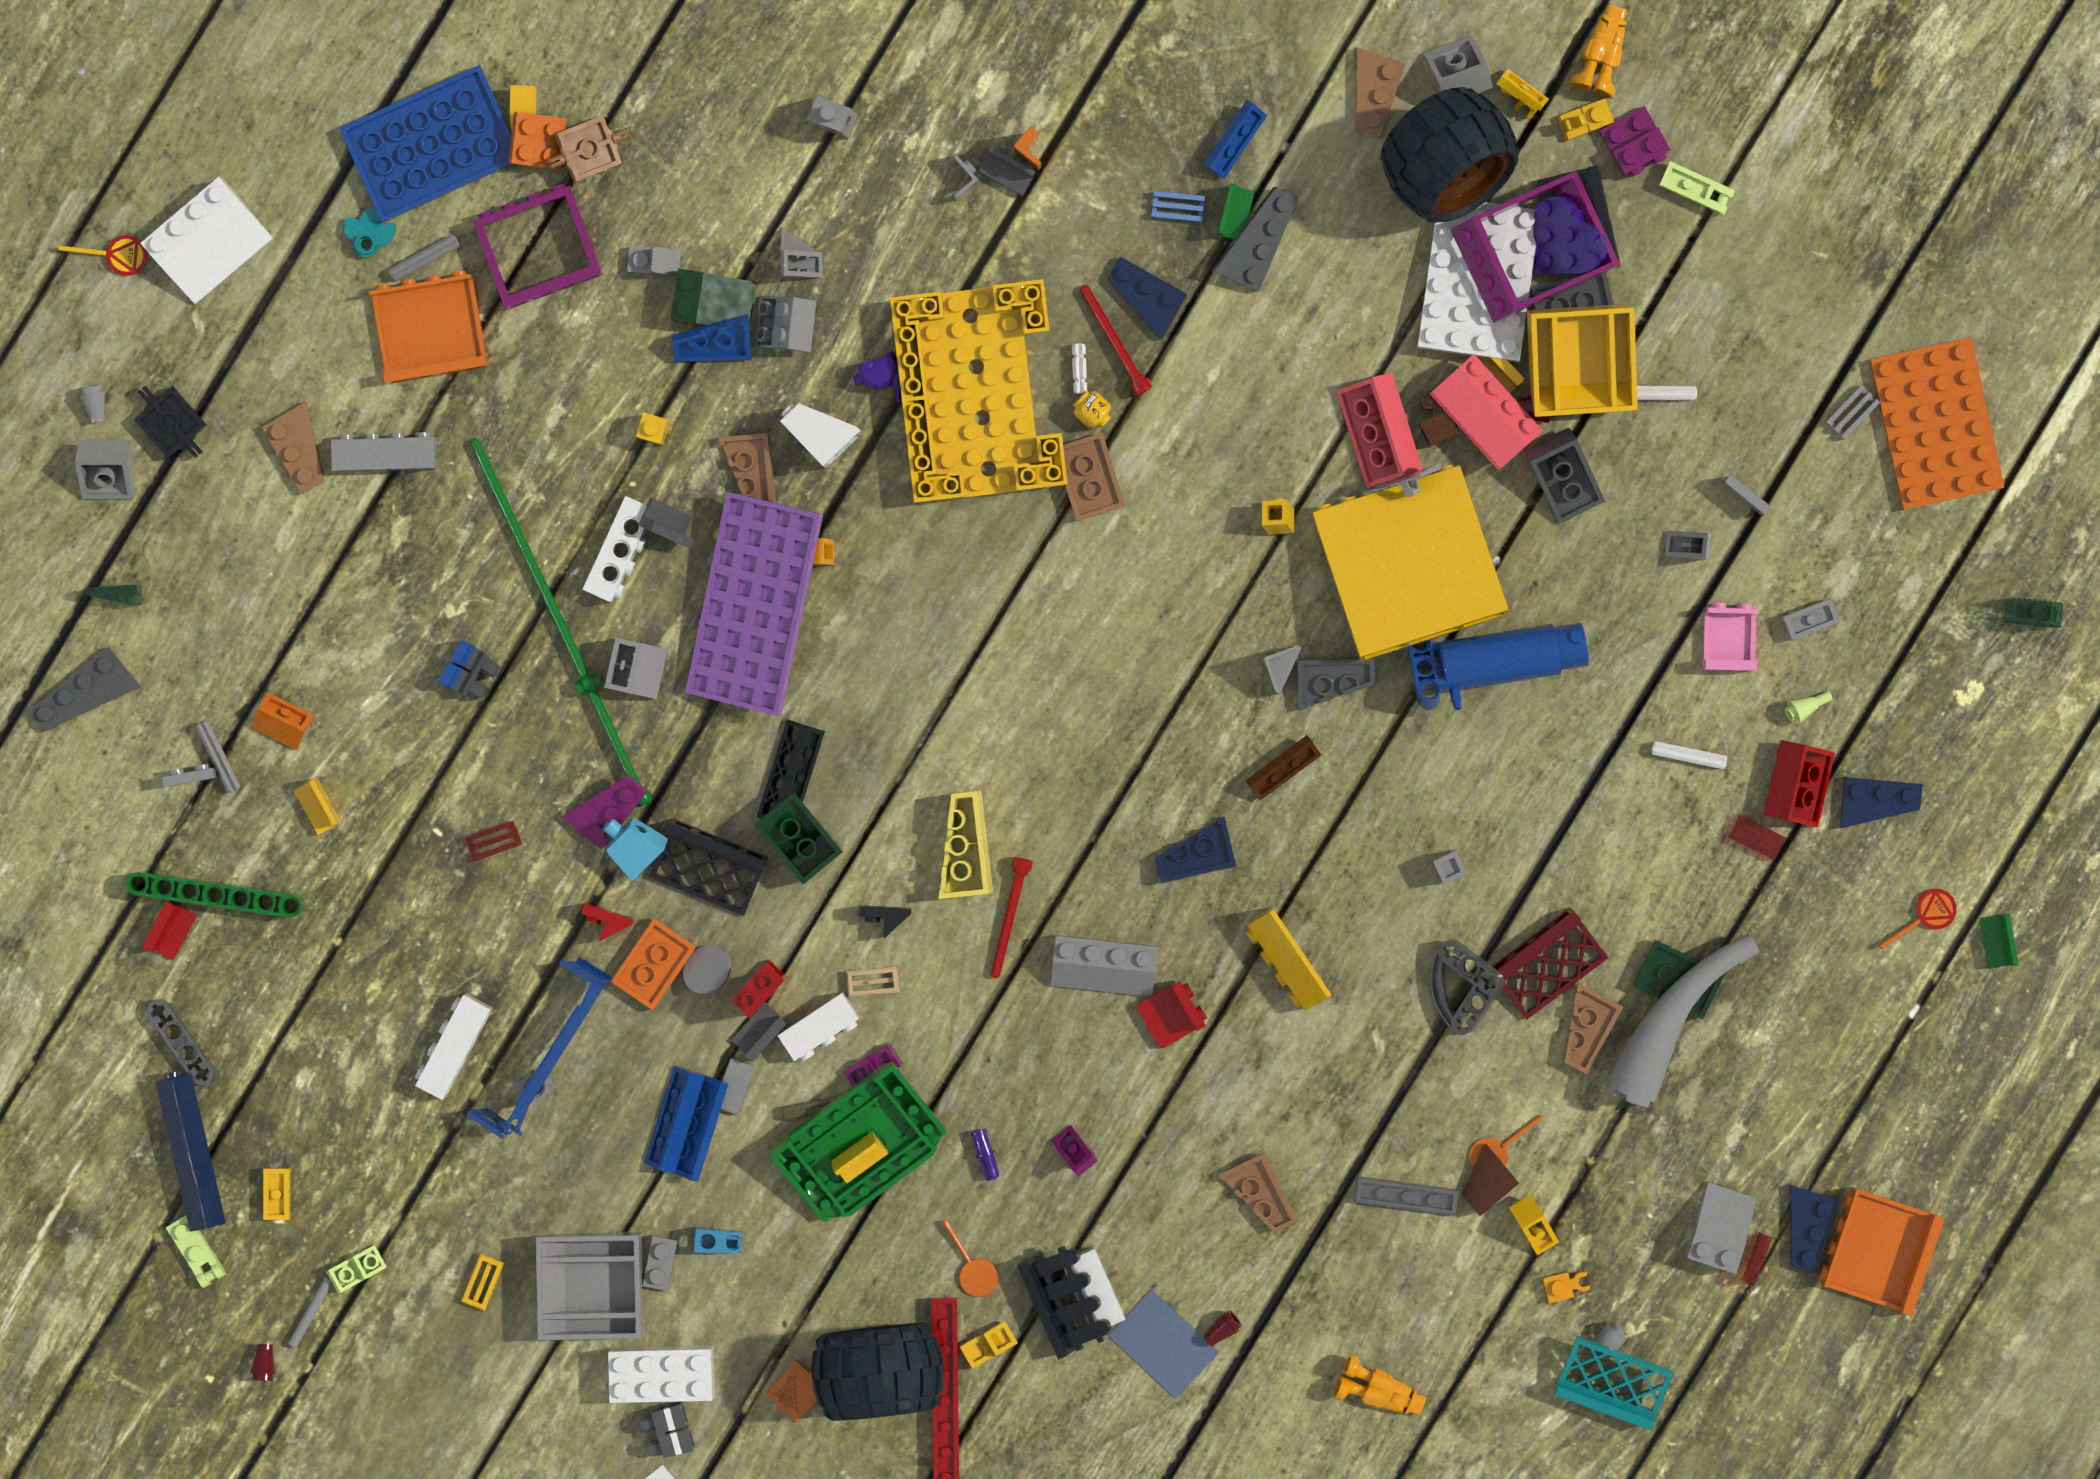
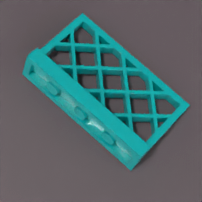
(1610, 1403)

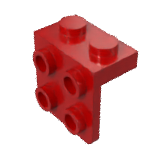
(1171, 1014)

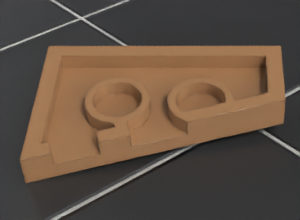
(296, 447)
(751, 464)
(1589, 1027)
(1262, 1191)

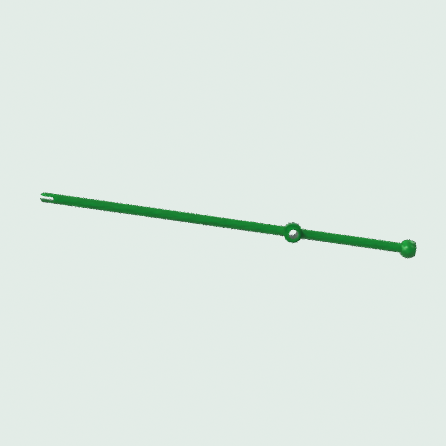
(587, 682)

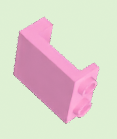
(1729, 637)

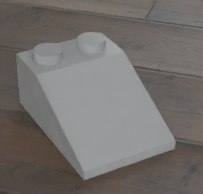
(1721, 1228)

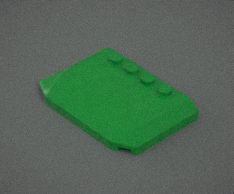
(879, 1104)

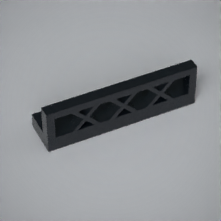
(798, 772)

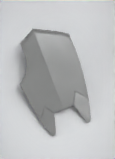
(1409, 491)

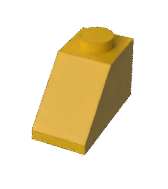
(1534, 1224)

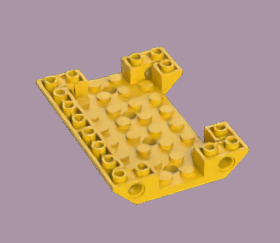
(944, 395)

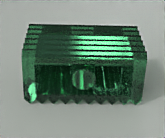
(2033, 612)

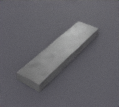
(1406, 1195)

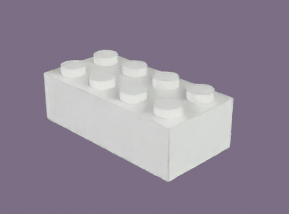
(661, 1374)

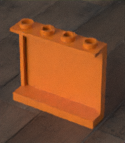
(429, 327)
(1881, 1250)

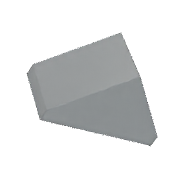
(1687, 545)

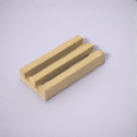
(895, 979)

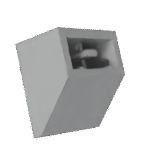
(785, 323)
(636, 668)

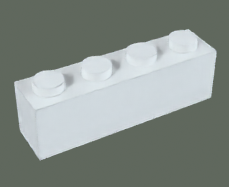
(453, 1047)

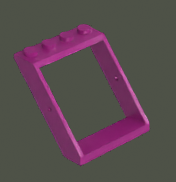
(1486, 267)

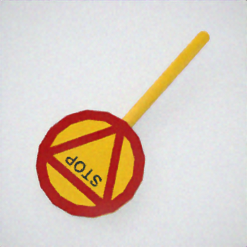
(123, 254)

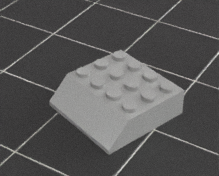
(589, 1286)

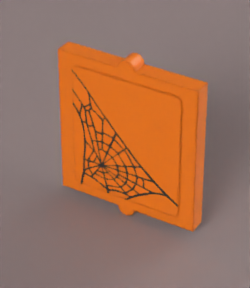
(794, 1391)

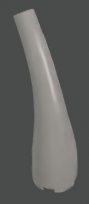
(1649, 1049)

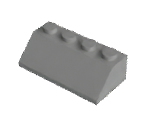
(1104, 965)

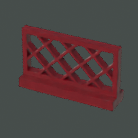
(1536, 945)

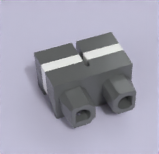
(665, 1420)

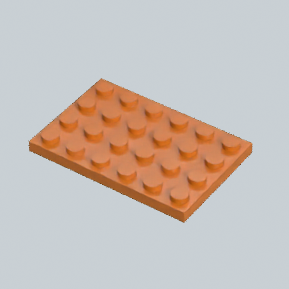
(1936, 423)

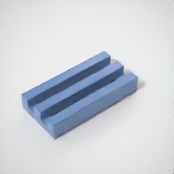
(1157, 194)

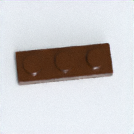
(1283, 767)

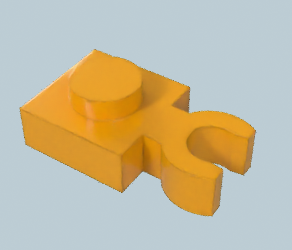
(1561, 1287)

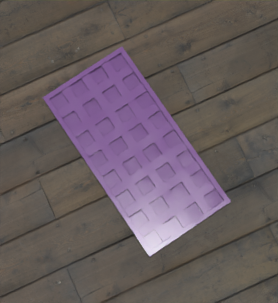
(754, 603)

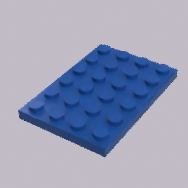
(429, 143)

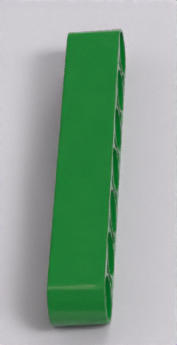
(203, 889)

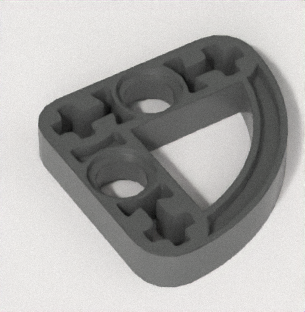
(1479, 988)

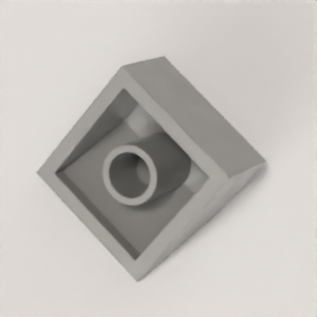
(1459, 66)
(105, 469)

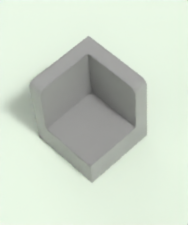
(1449, 867)

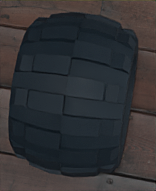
(1449, 154)
(877, 1371)

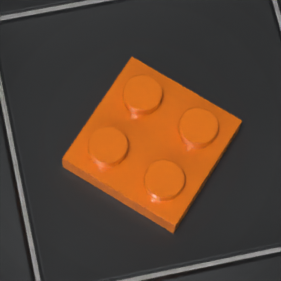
(534, 139)

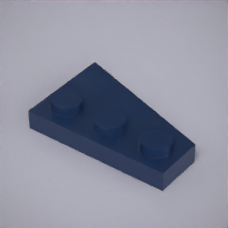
(1147, 294)
(1200, 854)

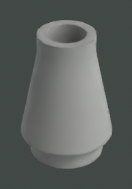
(94, 402)

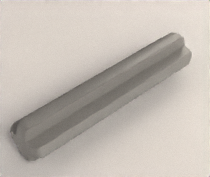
(424, 257)
(217, 756)

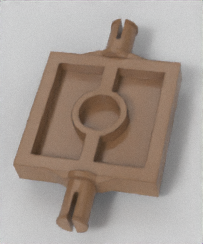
(588, 148)

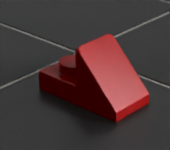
(613, 921)

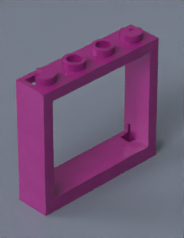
(552, 286)

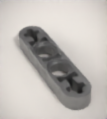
(184, 1039)

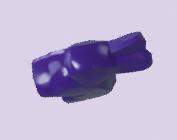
(880, 374)

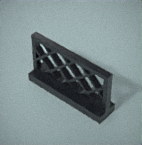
(1597, 197)
(710, 845)

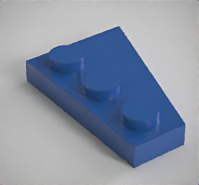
(715, 342)

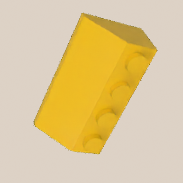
(1288, 959)

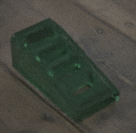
(124, 593)

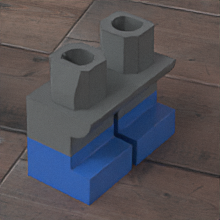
(463, 680)

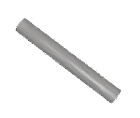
(310, 1312)

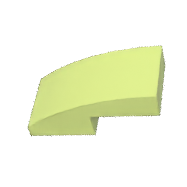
(356, 1269)

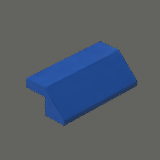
(686, 1123)

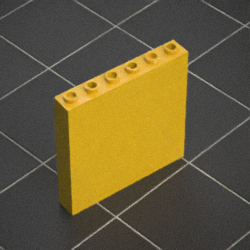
(1410, 563)

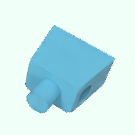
(633, 845)

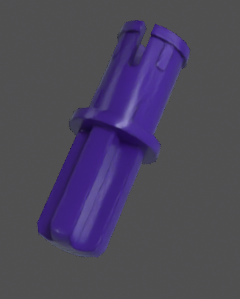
(985, 1154)

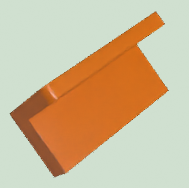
(1024, 145)
(281, 721)

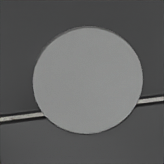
(707, 969)

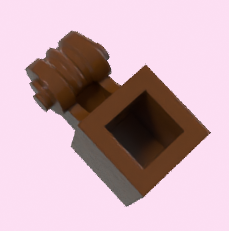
(1440, 424)

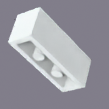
(819, 1027)
(1099, 1286)

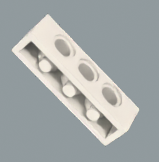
(596, 582)

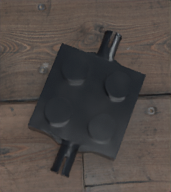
(170, 422)

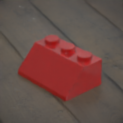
(1799, 783)

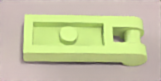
(1696, 187)
(196, 1251)

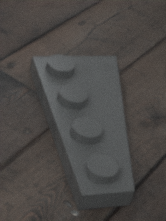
(1255, 247)
(90, 687)

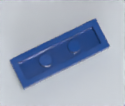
(1235, 139)

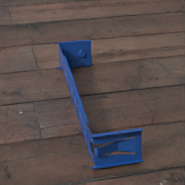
(597, 982)

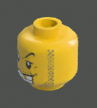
(1092, 409)

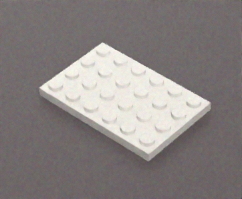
(1453, 309)

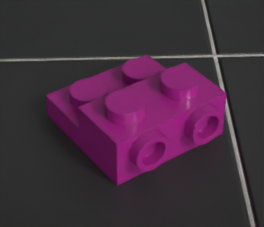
(1635, 142)

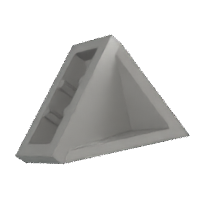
(799, 259)
(1280, 665)

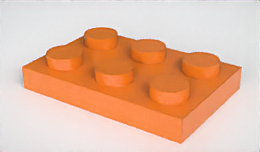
(653, 964)

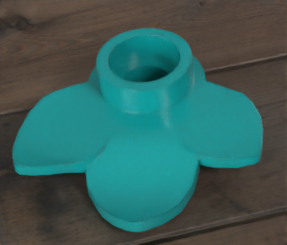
(369, 228)

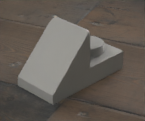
(653, 261)

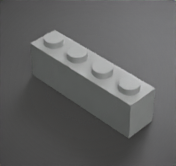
(384, 453)

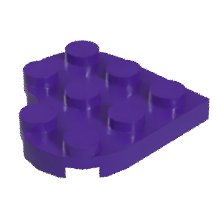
(1564, 240)

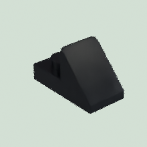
(893, 916)

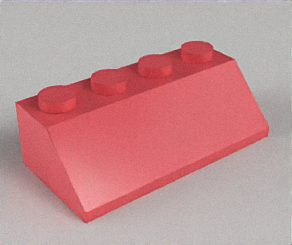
(1486, 412)
(1379, 430)

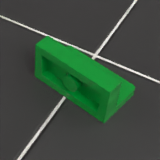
(1235, 211)
(1998, 941)

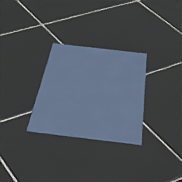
(1163, 1344)

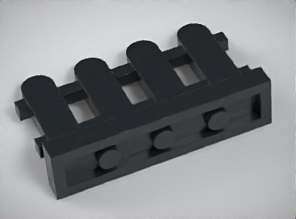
(1050, 1306)

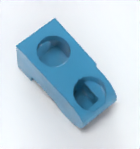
(716, 1240)

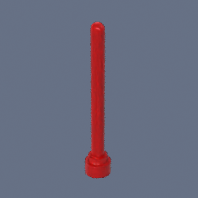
(1139, 382)
(1020, 868)

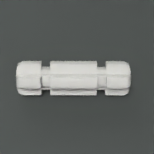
(1079, 368)

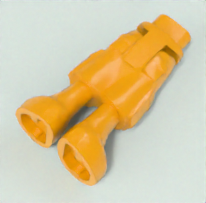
(1602, 49)
(1381, 1391)

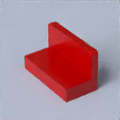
(170, 930)

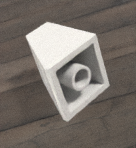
(819, 433)

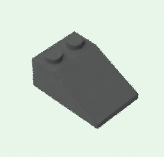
(1564, 475)

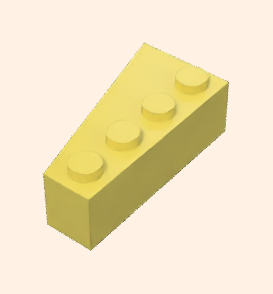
(966, 856)

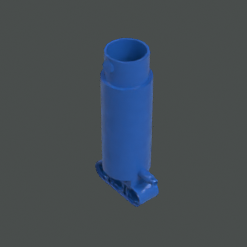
(1495, 660)

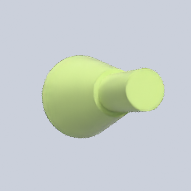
(1800, 709)

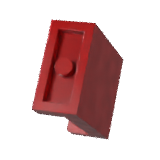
(759, 988)

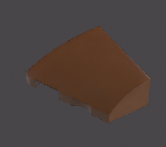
(1488, 1181)

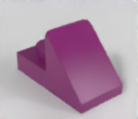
(1074, 1150)

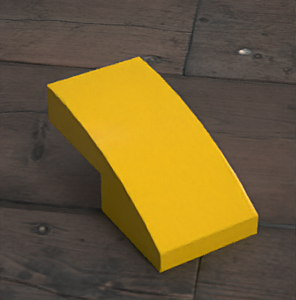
(522, 100)
(987, 1345)

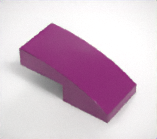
(870, 1063)

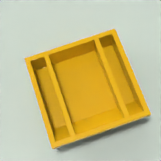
(1582, 359)

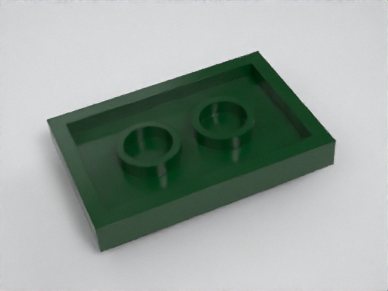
(1663, 968)

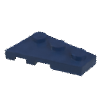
(1877, 799)
(1810, 1227)

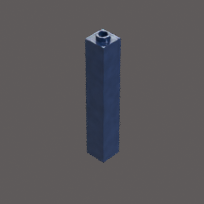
(190, 1151)

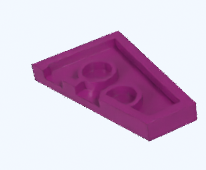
(613, 802)

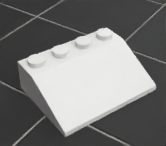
(207, 240)

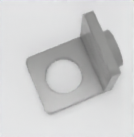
(969, 170)

